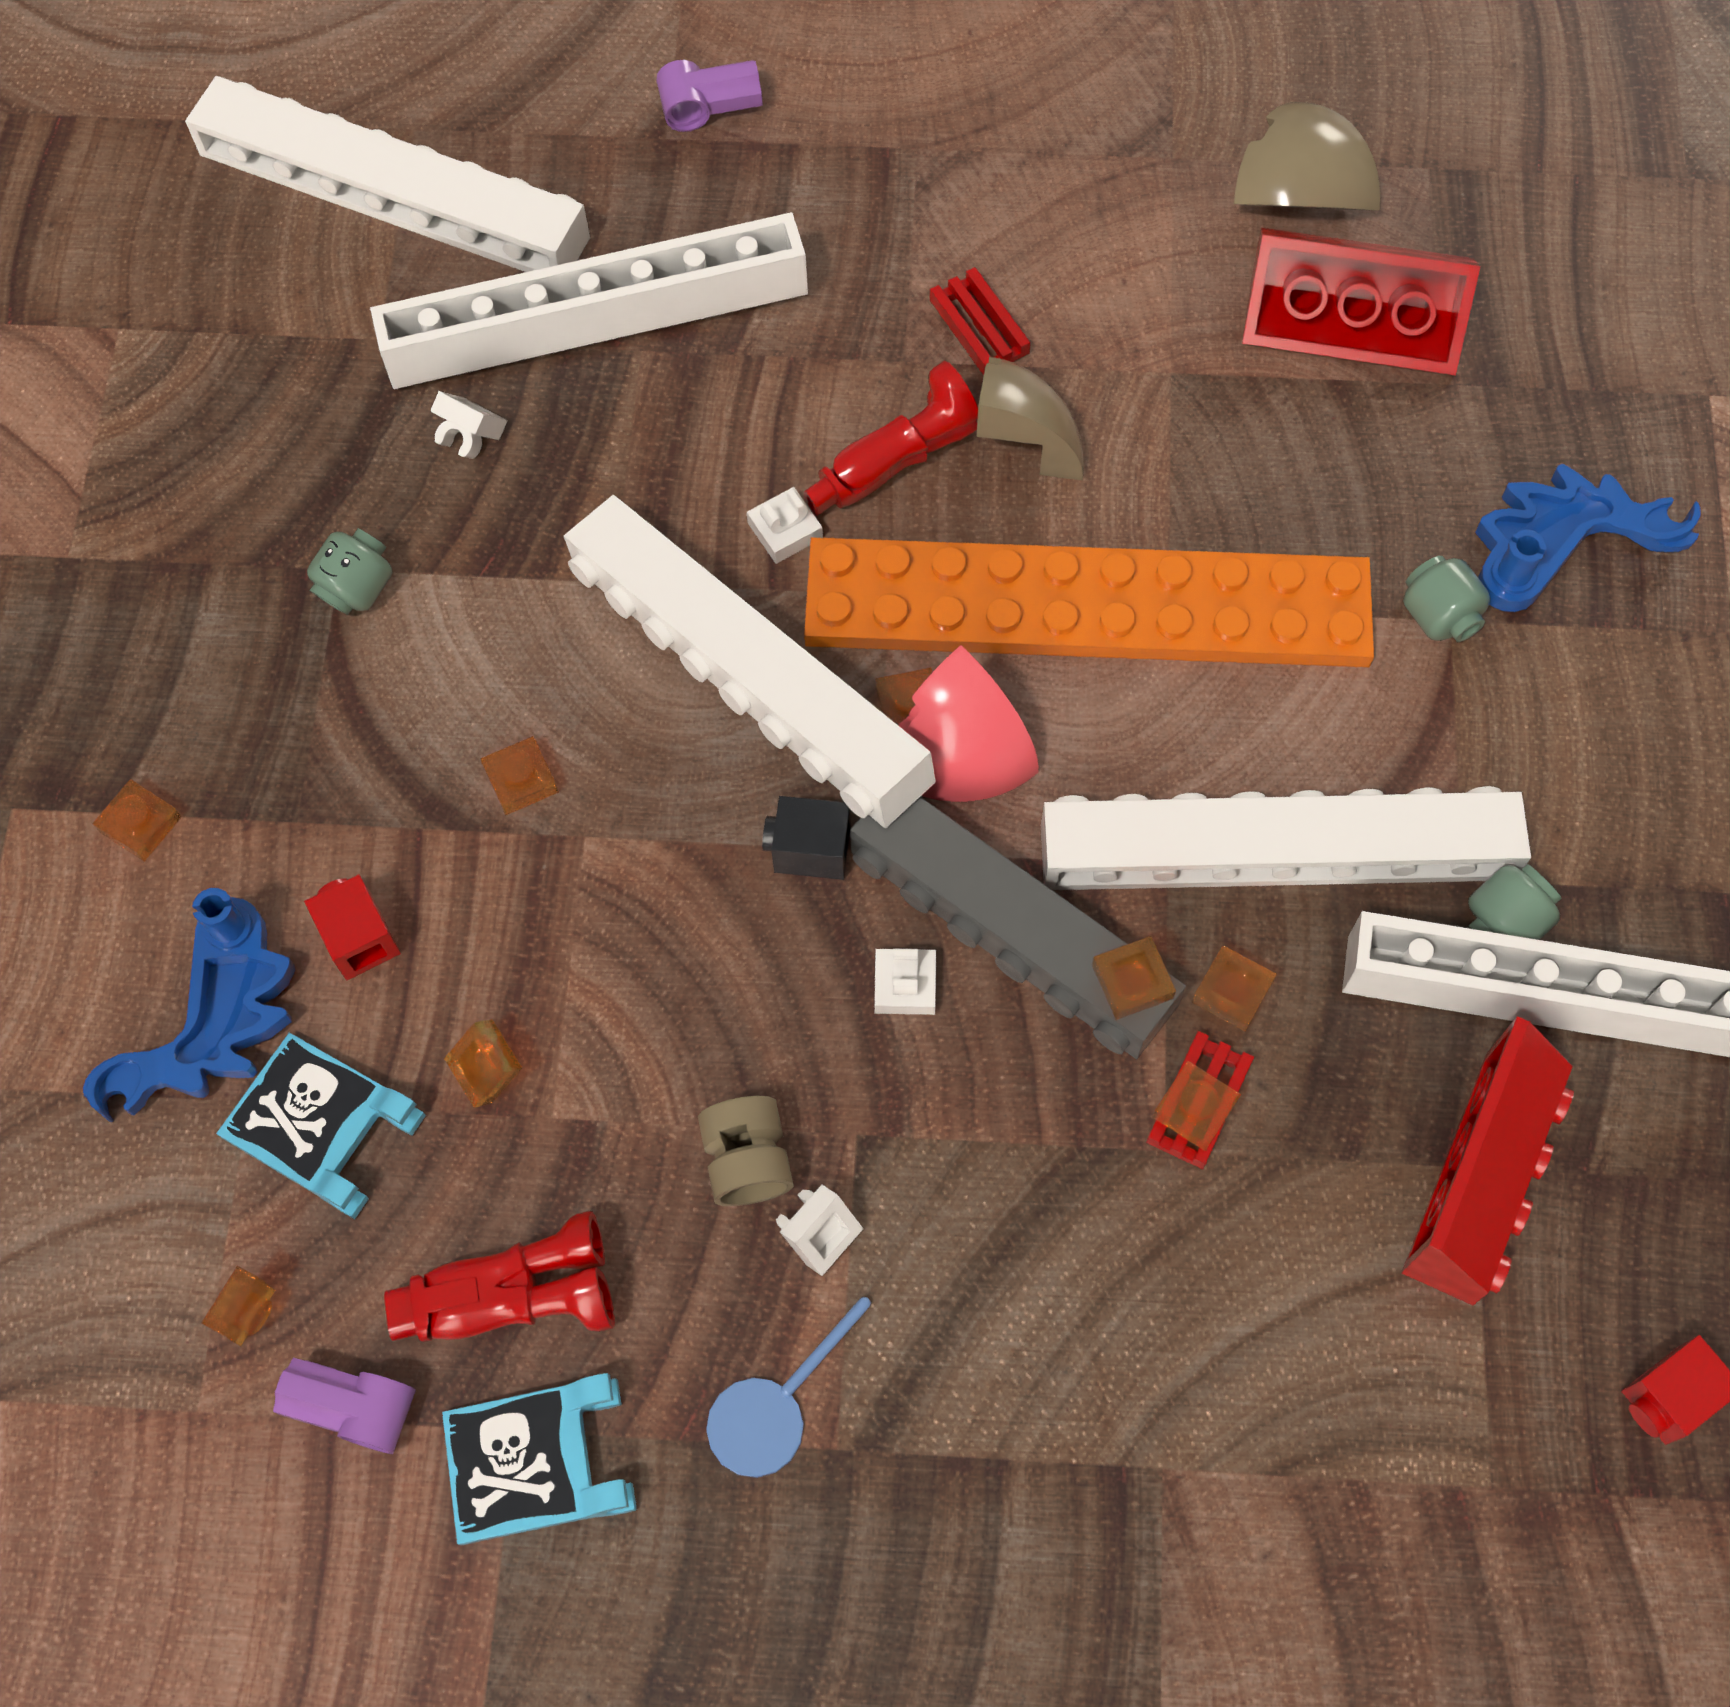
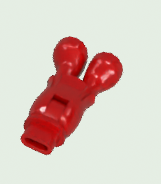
(899, 444)
(503, 1290)

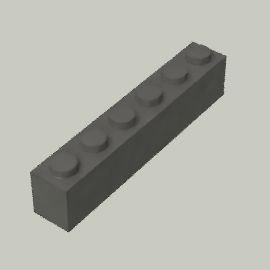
(1007, 914)

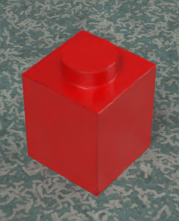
(351, 926)
(1679, 1391)

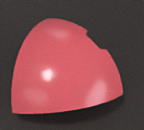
(971, 733)

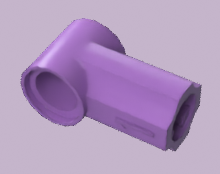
(694, 93)
(361, 1408)

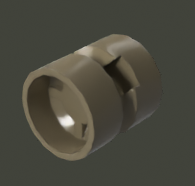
(744, 1141)

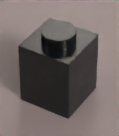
(808, 837)

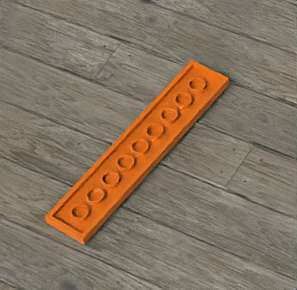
(1089, 602)

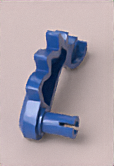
(1550, 522)
(224, 1013)

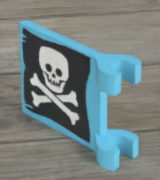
(311, 1116)
(527, 1462)

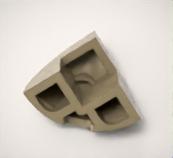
(1309, 161)
(1028, 410)

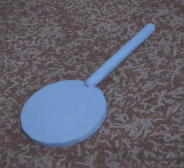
(758, 1423)

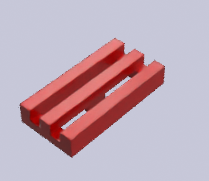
(960, 290)
(1220, 1055)

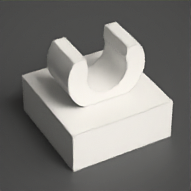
(468, 419)
(784, 525)
(905, 981)
(820, 1228)

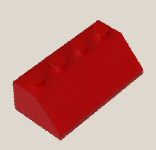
(1359, 301)
(1491, 1166)

